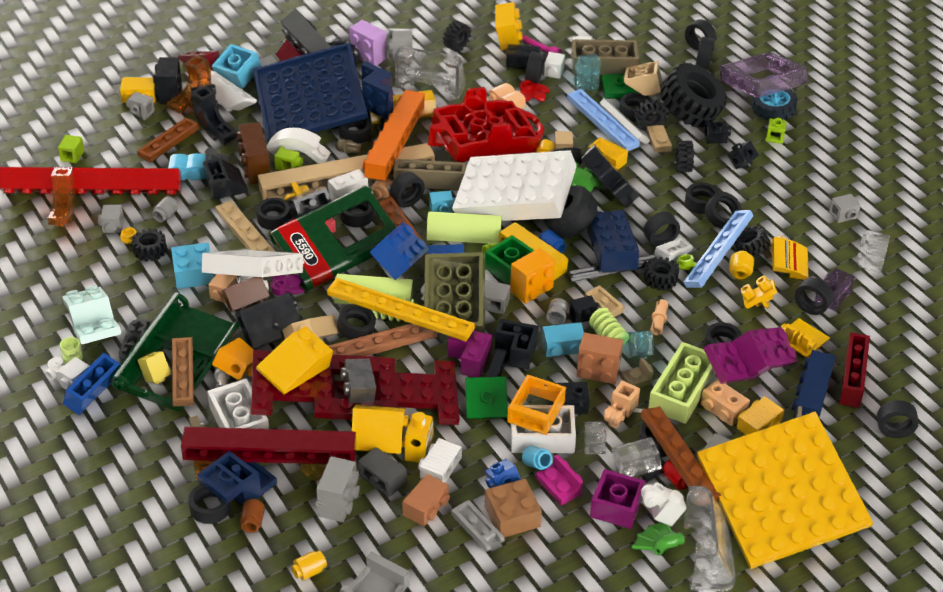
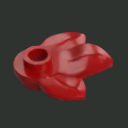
(533, 90)

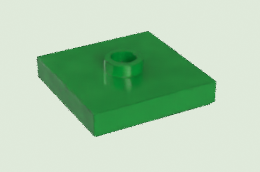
(614, 86)
(486, 398)

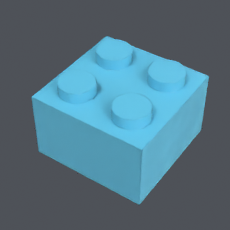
(237, 65)
(188, 265)

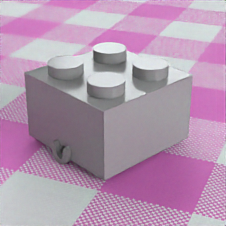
(337, 489)

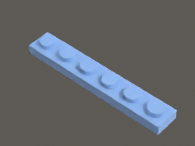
(603, 120)
(718, 249)

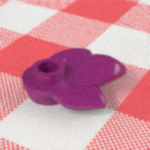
(284, 284)

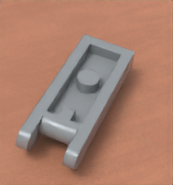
(476, 524)

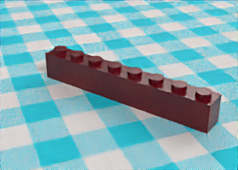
(268, 445)

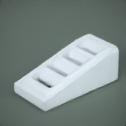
(671, 250)

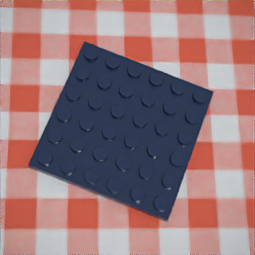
(311, 91)

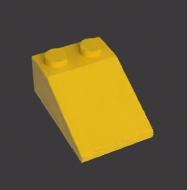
(296, 360)

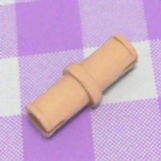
(659, 317)

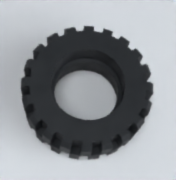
(693, 94)

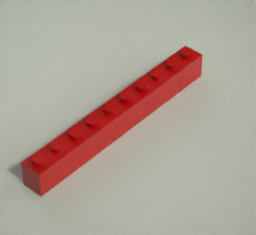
(94, 180)

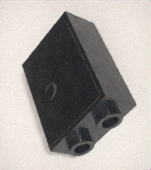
(266, 320)

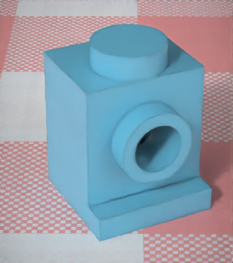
(441, 201)

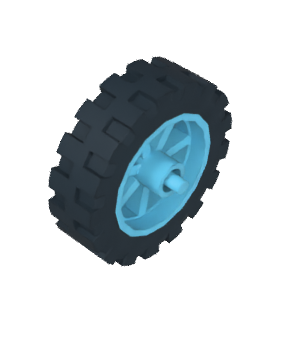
(776, 105)

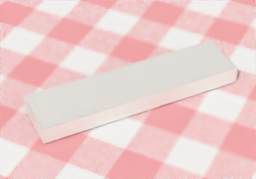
(625, 121)

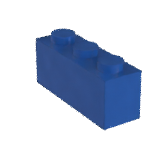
(90, 384)

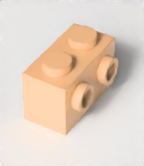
(724, 402)

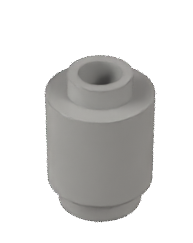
(164, 209)

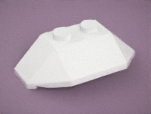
(230, 95)

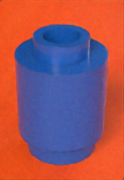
(553, 239)

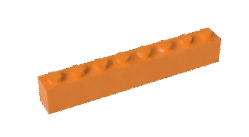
(394, 135)

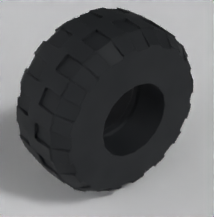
(577, 214)

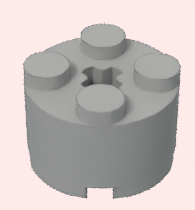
(398, 39)

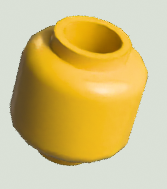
(741, 264)

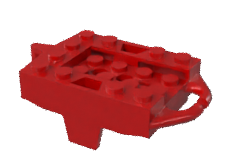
(484, 128)

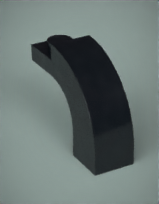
(209, 117)

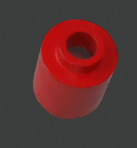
(673, 476)

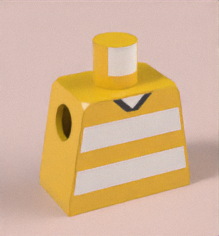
(419, 429)

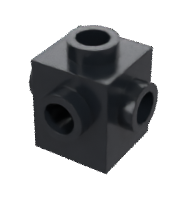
(742, 155)

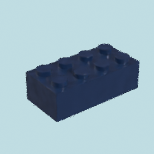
(613, 241)

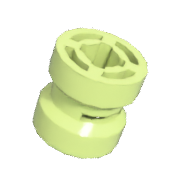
(70, 349)

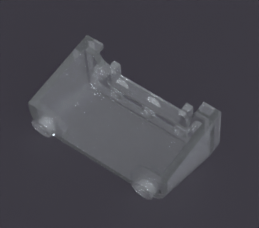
(429, 68)
(714, 556)

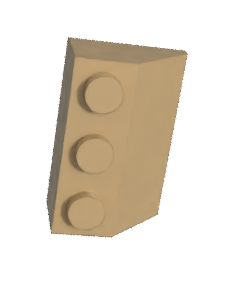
(644, 78)

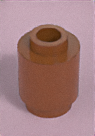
(252, 515)

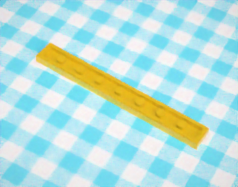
(401, 309)

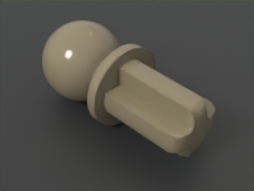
(347, 146)

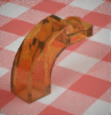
(198, 69)
(63, 197)

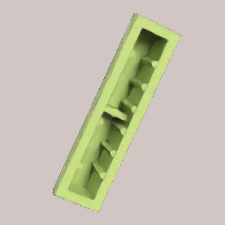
(463, 227)
(398, 288)

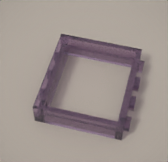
(788, 74)

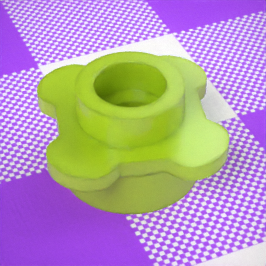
(686, 262)

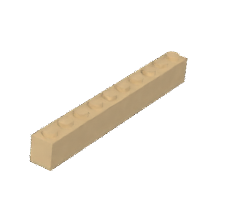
(278, 183)

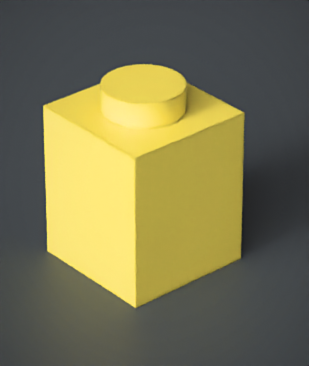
(154, 367)

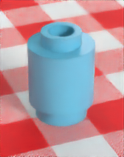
(537, 457)

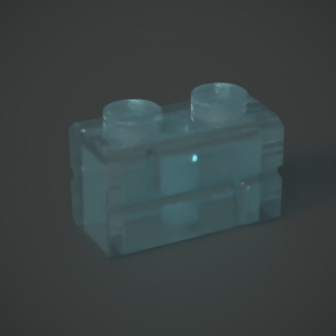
(587, 72)

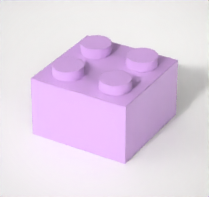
(369, 41)

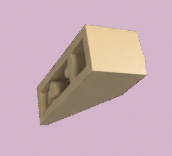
(320, 326)

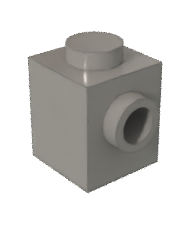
(844, 208)
(111, 219)

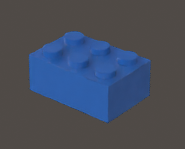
(399, 250)

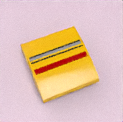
(790, 258)

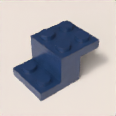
(377, 90)
(236, 479)

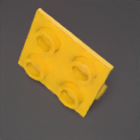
(804, 337)

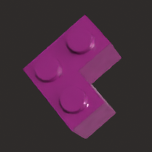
(473, 352)

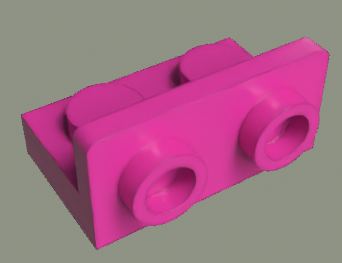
(560, 481)

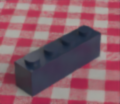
(815, 383)

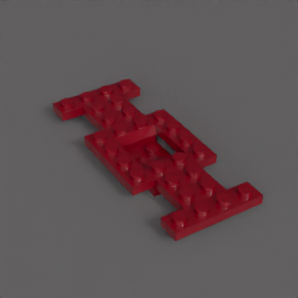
(392, 389)

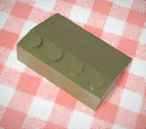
(456, 286)

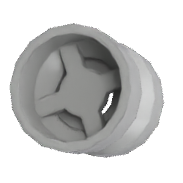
(557, 311)

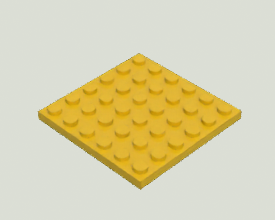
(784, 490)

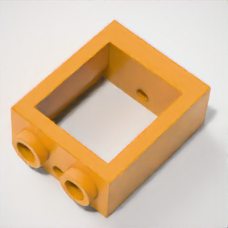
(531, 418)

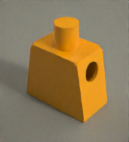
(235, 359)

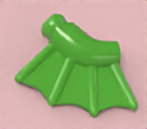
(658, 538)

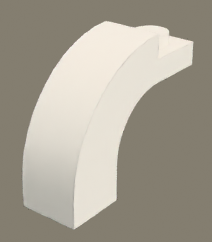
(299, 140)

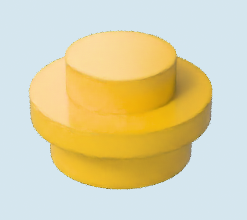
(127, 235)

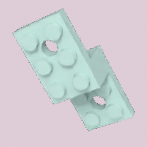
(91, 314)

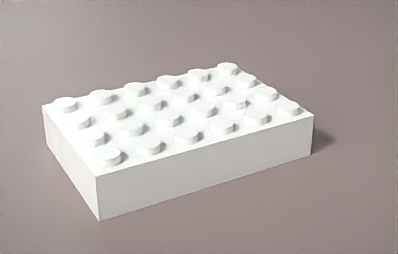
(517, 185)

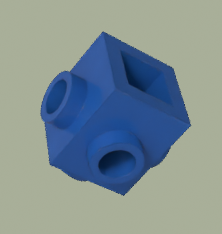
(501, 473)

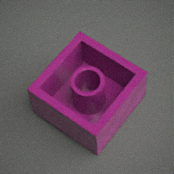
(617, 499)

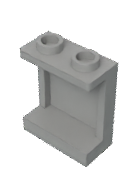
(379, 576)

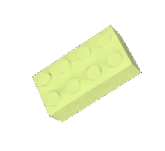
(682, 383)

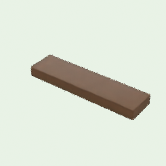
(182, 371)

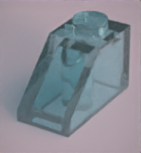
(641, 344)

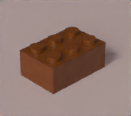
(253, 151)

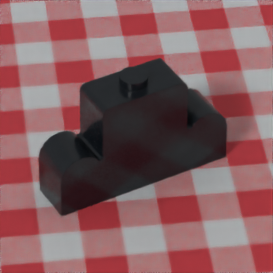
(609, 175)

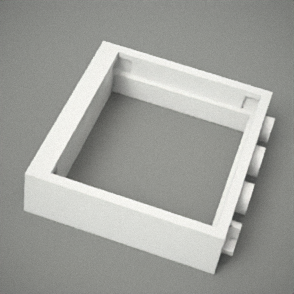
(252, 263)

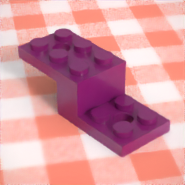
(751, 355)

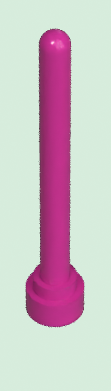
(544, 48)

